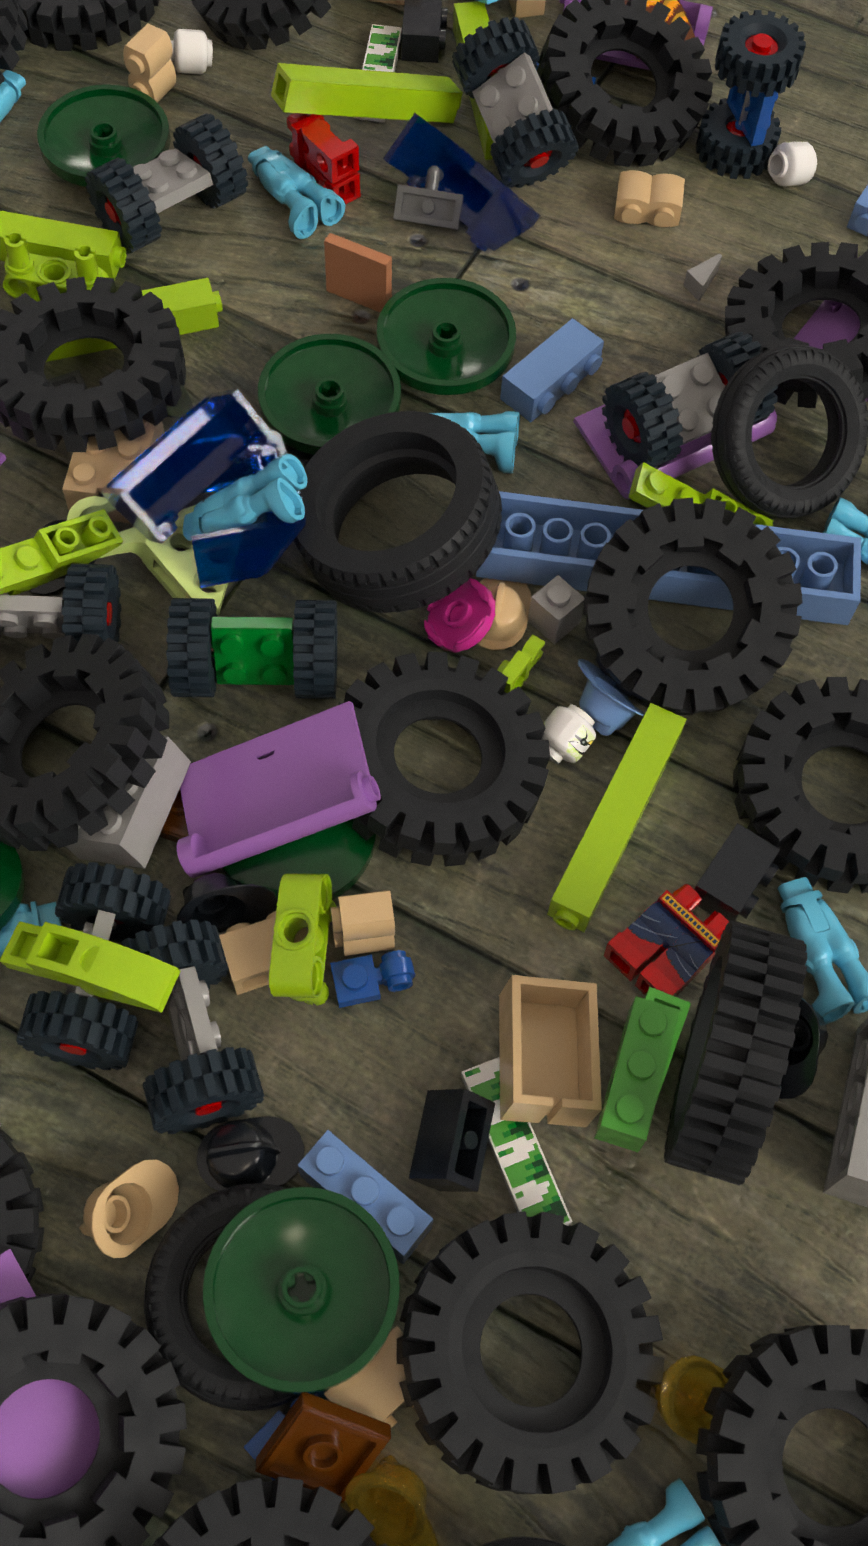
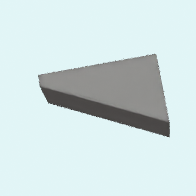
(701, 276)

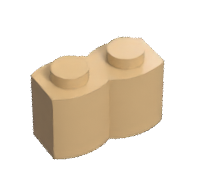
(150, 63)
(649, 198)
(364, 923)

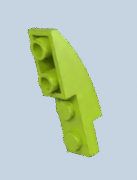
(654, 487)
(54, 550)
(91, 964)

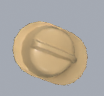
(511, 613)
(130, 1208)

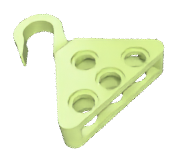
(171, 567)

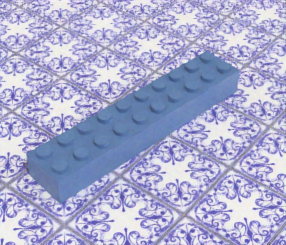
(565, 538)

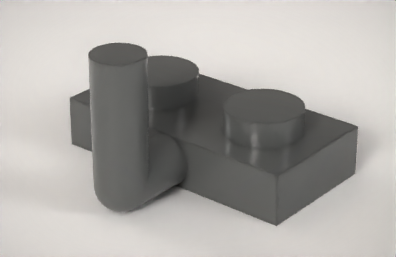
(428, 204)

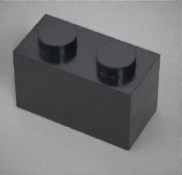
(422, 30)
(736, 873)
(452, 1140)

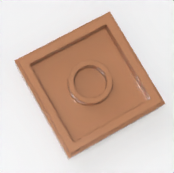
(357, 272)

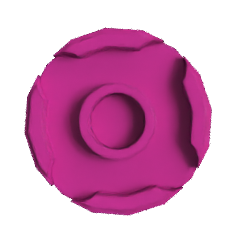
(461, 617)

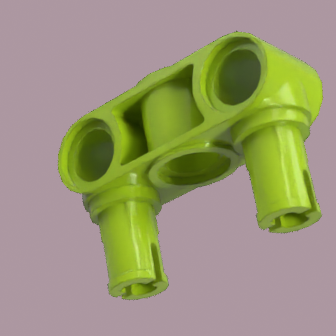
(28, 270)
(300, 966)

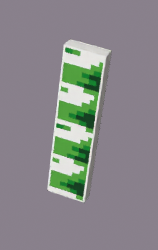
(382, 52)
(517, 1150)

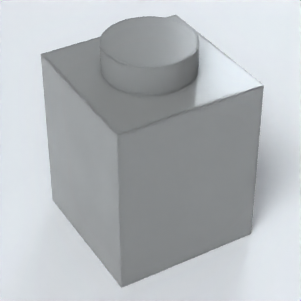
(556, 609)

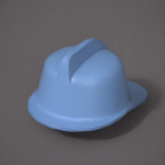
(604, 701)

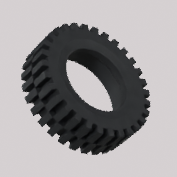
(736, 1053)

